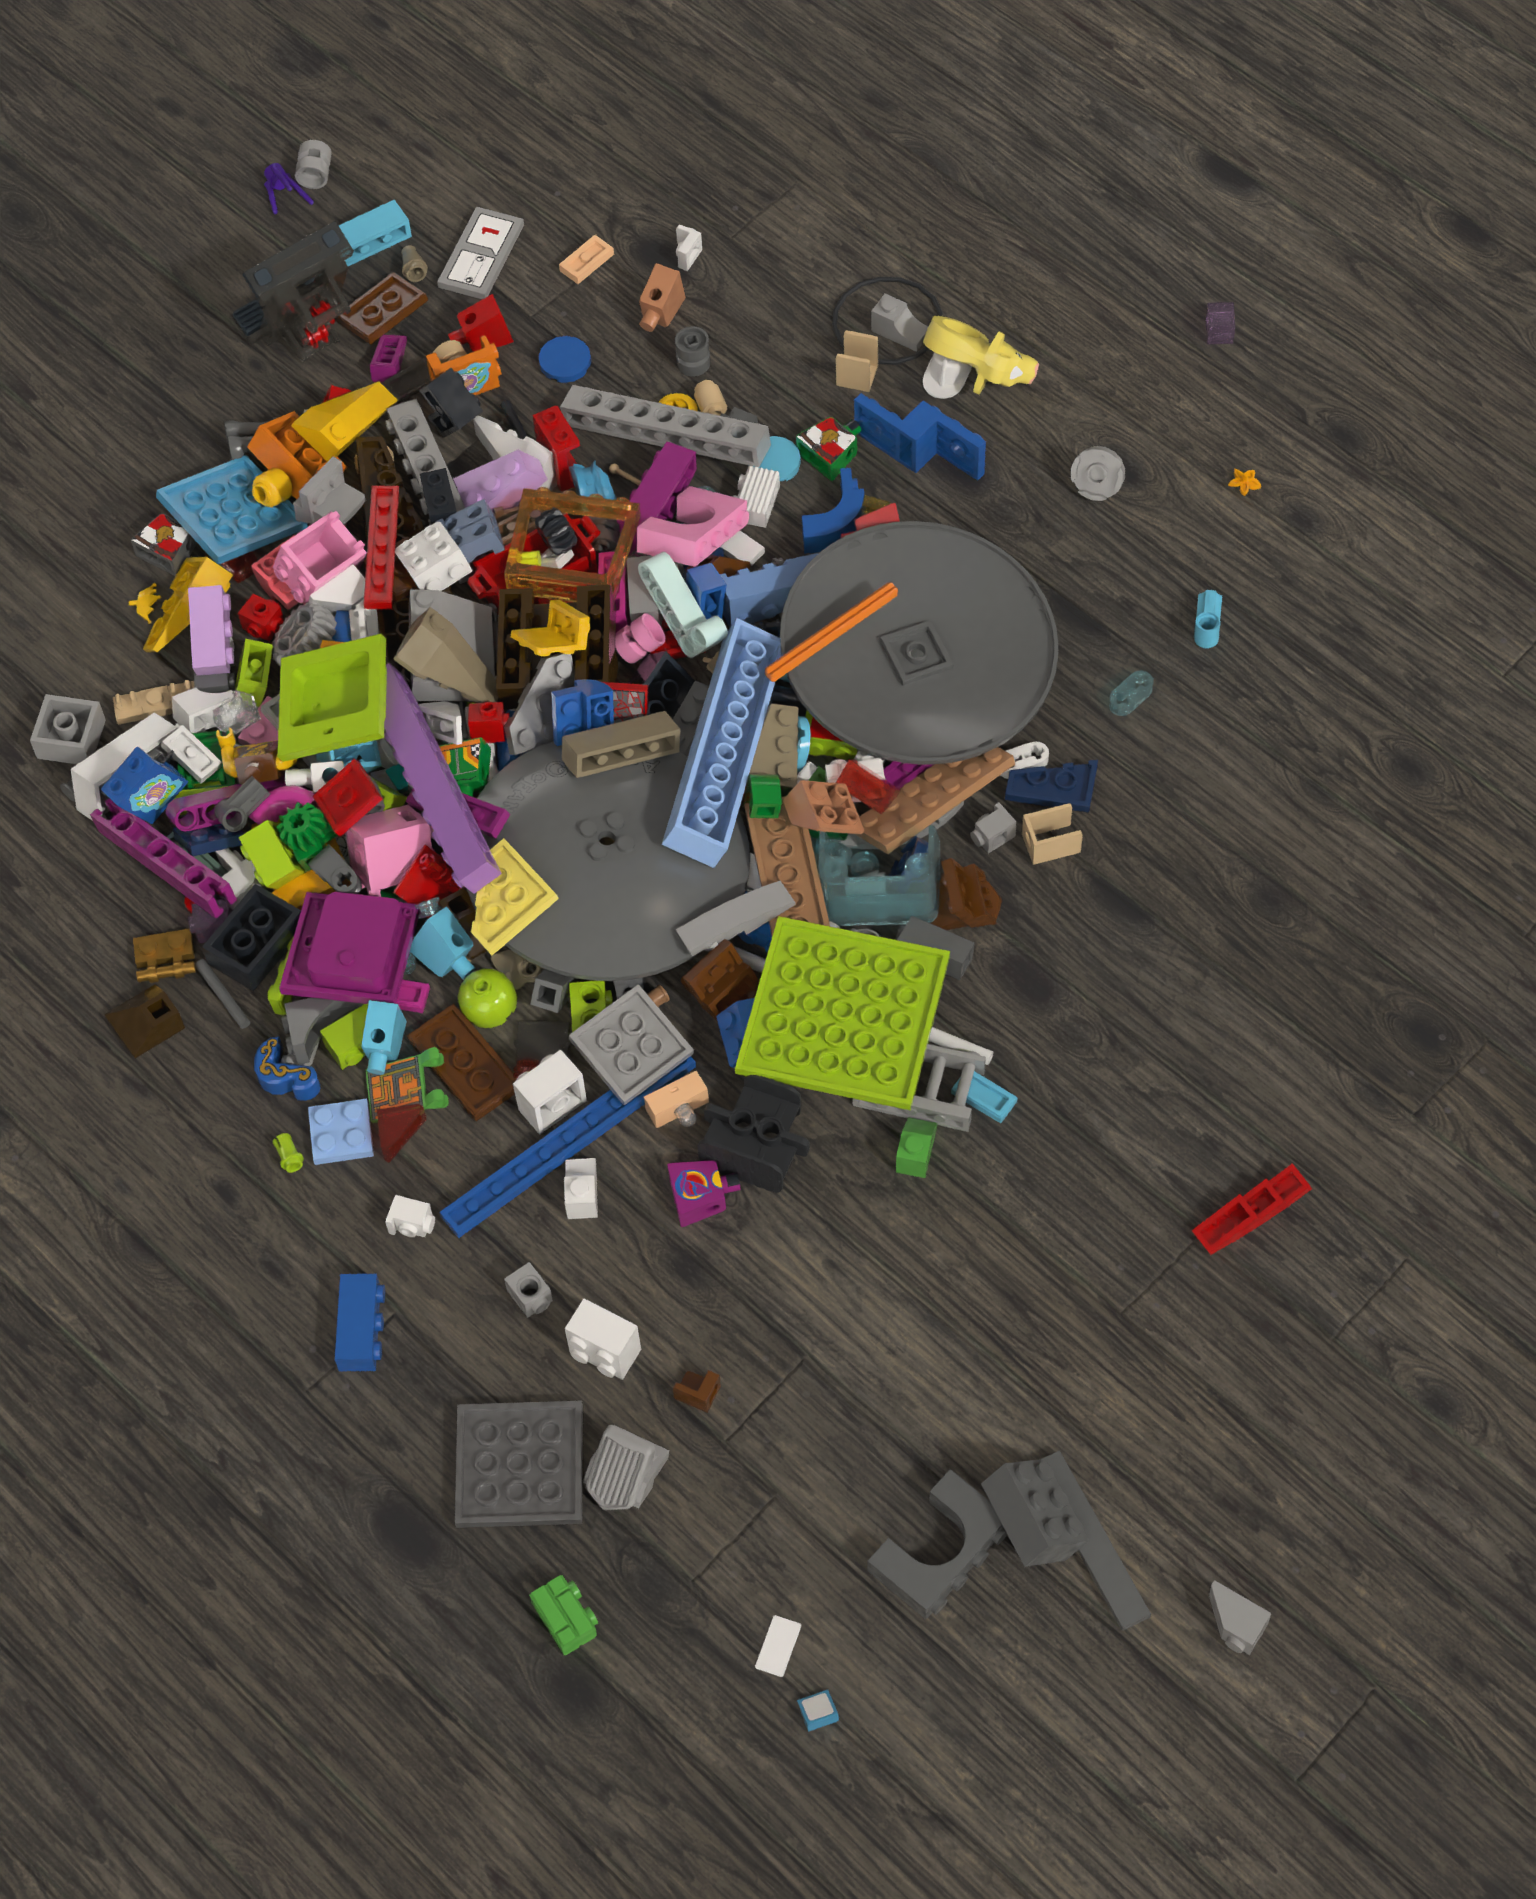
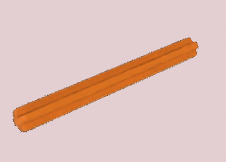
(831, 632)

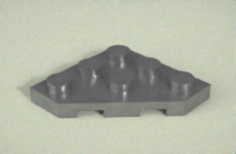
(532, 720)

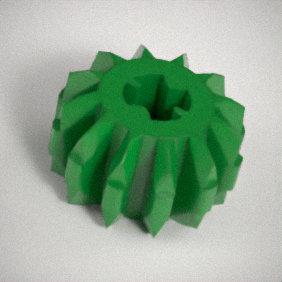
(302, 827)

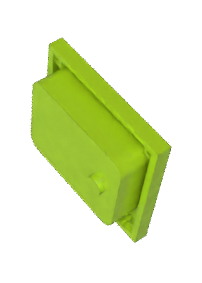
(332, 697)

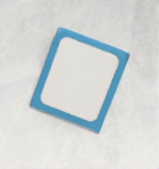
(818, 1710)

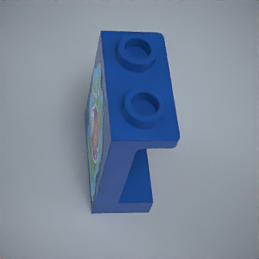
(144, 785)

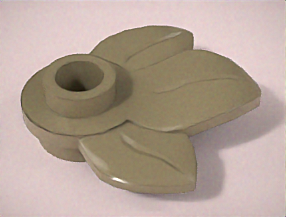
(515, 968)

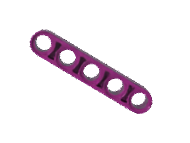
(198, 803)

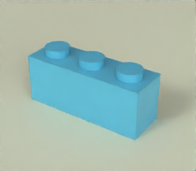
(376, 231)

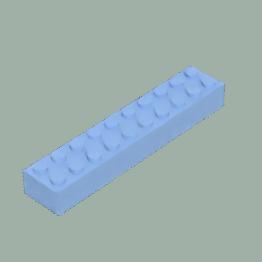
(723, 745)

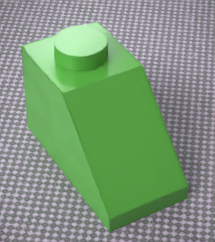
(915, 1147)

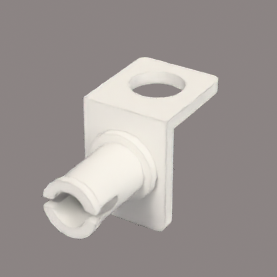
(312, 775)

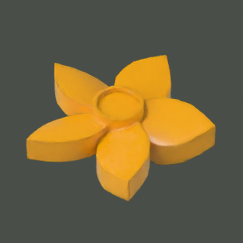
(1245, 481)

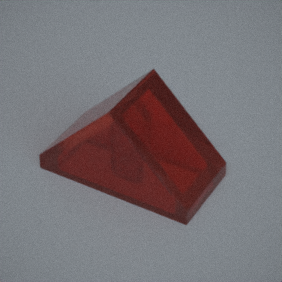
(398, 1126)

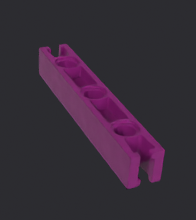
(164, 858)

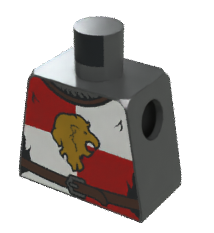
(164, 544)

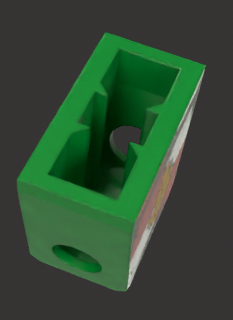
(829, 445)

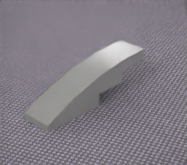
(735, 916)

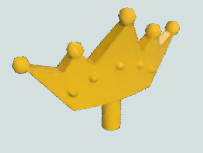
(144, 601)

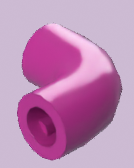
(278, 801)

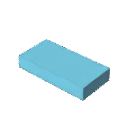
(988, 1097)

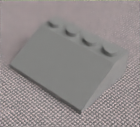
(471, 621)

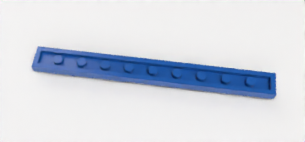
(547, 1155)

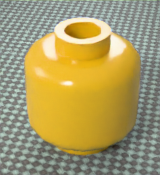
(272, 487)

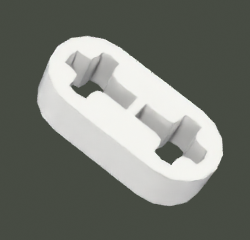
(1023, 756)

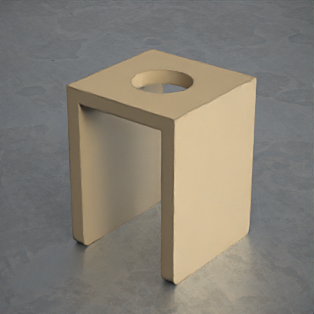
(859, 363)
(1053, 847)

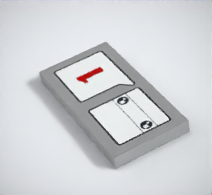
(480, 253)

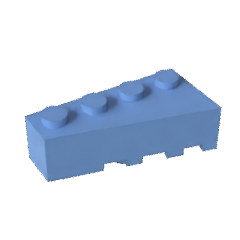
(761, 592)

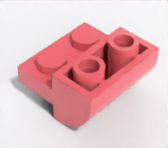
(266, 577)

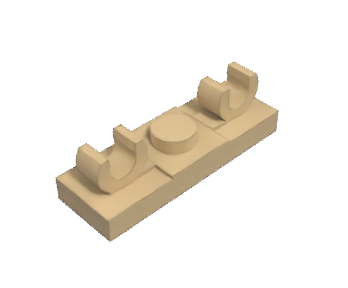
(142, 704)

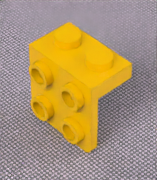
(564, 633)

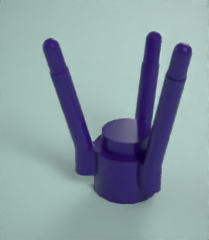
(279, 179)

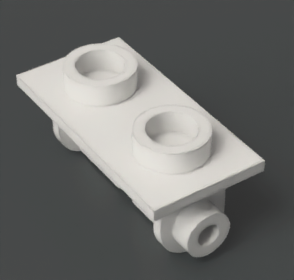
(363, 622)

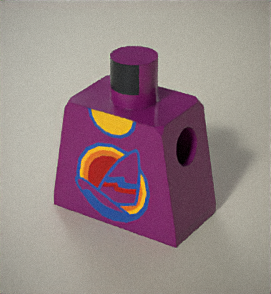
(699, 1189)

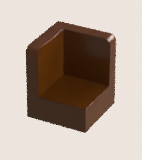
(697, 1390)

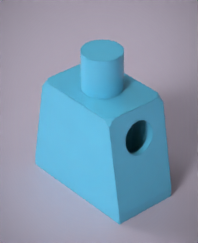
(367, 750)
(443, 945)
(382, 1035)

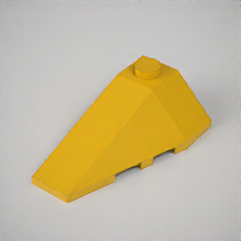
(339, 421)
(176, 617)

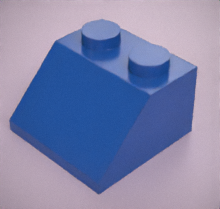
(733, 1027)

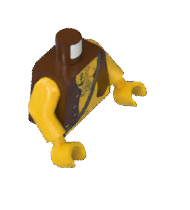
(252, 760)

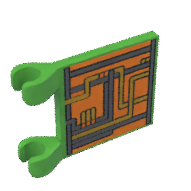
(405, 1084)

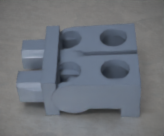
(474, 530)

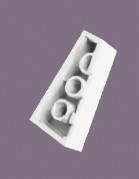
(96, 770)

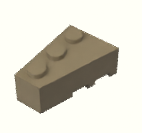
(778, 747)

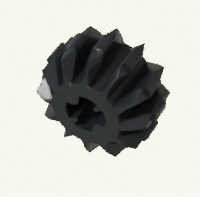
(555, 531)

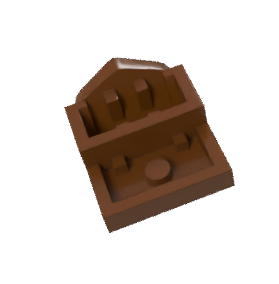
(965, 897)
(720, 979)

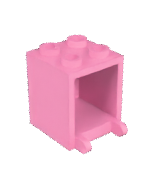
(317, 556)
(386, 845)

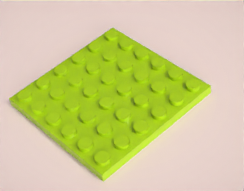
(843, 1013)

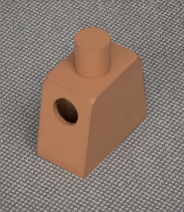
(661, 297)

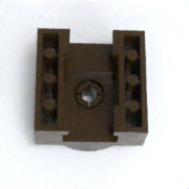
(518, 663)

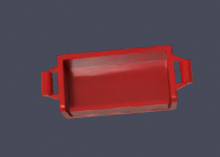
(490, 569)

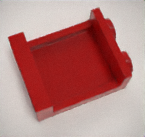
(559, 438)

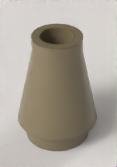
(412, 264)

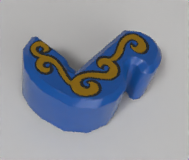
(281, 1077)

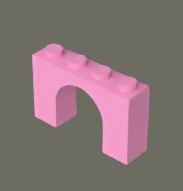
(710, 523)

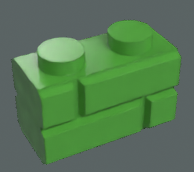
(563, 1614)

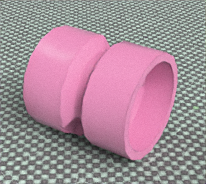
(639, 638)

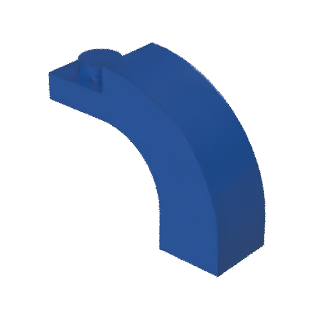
(826, 528)

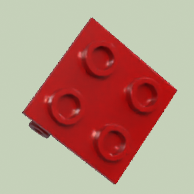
(426, 879)

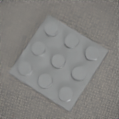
(631, 1044)

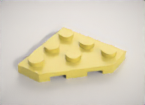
(509, 900)

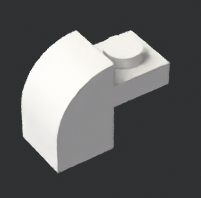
(240, 874)

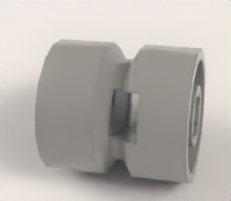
(313, 164)

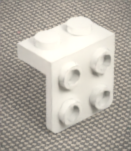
(433, 558)

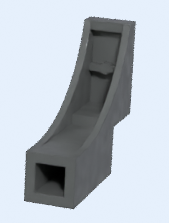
(305, 1021)

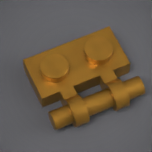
(164, 949)

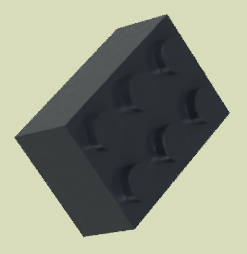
(252, 937)

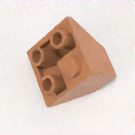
(823, 807)

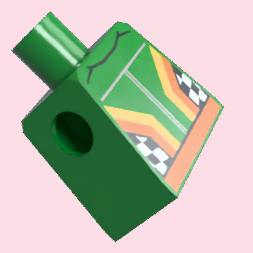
(469, 764)

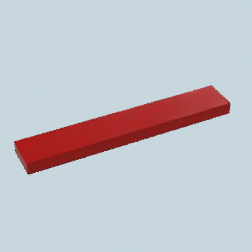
(381, 547)

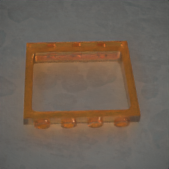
(563, 583)

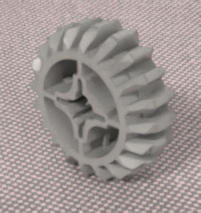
(303, 631)

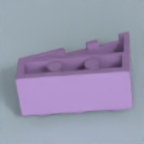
(501, 480)
(210, 630)

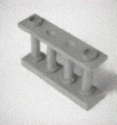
(927, 1107)

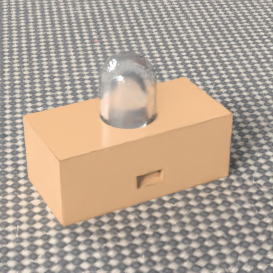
(677, 1101)

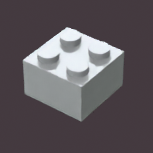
(67, 729)

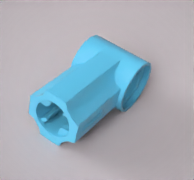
(1208, 619)

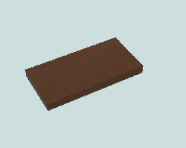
(470, 1064)

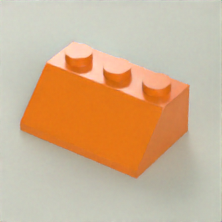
(284, 448)

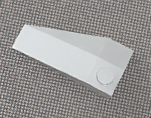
(502, 443)

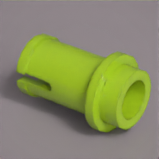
(290, 1158)

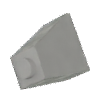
(639, 597)

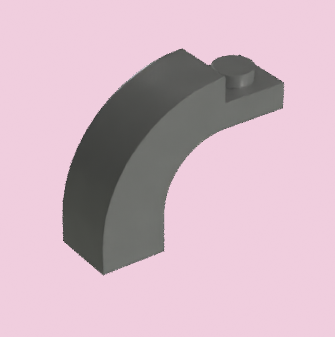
(551, 990)

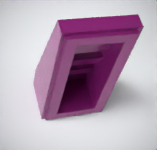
(387, 360)

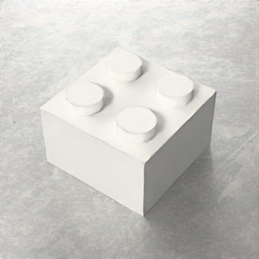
(549, 1091)
(602, 1339)

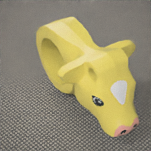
(993, 361)

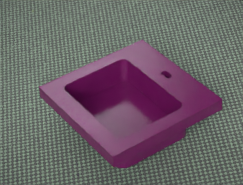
(354, 948)

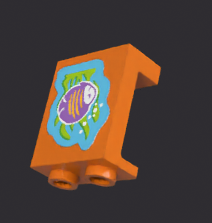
(477, 368)

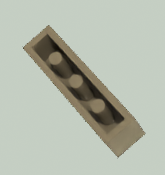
(620, 744)

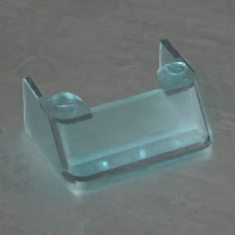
(881, 898)

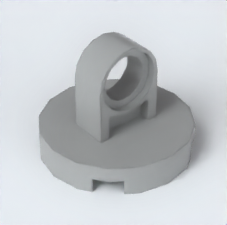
(1098, 473)

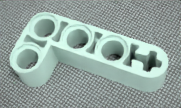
(679, 607)

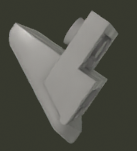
(328, 493)
(623, 1469)

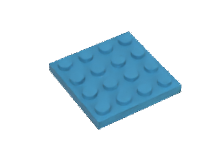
(223, 513)

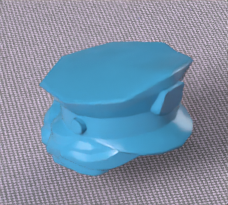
(591, 481)

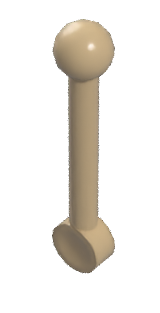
(614, 469)

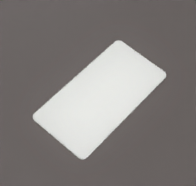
(778, 1646)

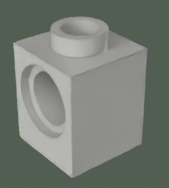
(524, 1279)

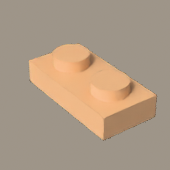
(586, 259)

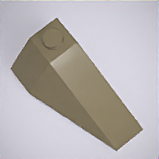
(440, 652)

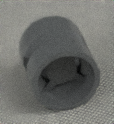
(692, 351)
(608, 535)

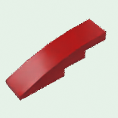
(1251, 1210)

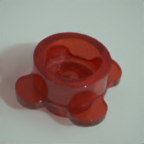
(524, 1065)

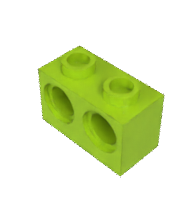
(580, 993)

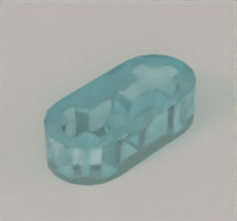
(1134, 696)

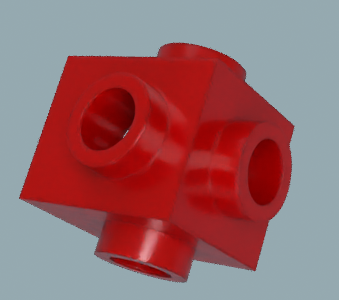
(261, 617)

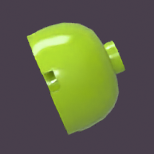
(487, 998)

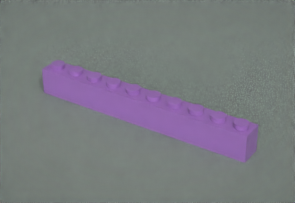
(436, 787)

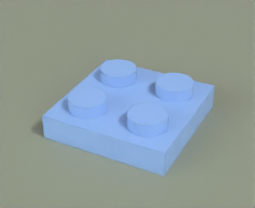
(340, 1131)

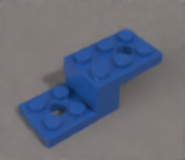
(920, 436)

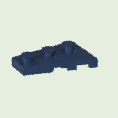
(1054, 785)

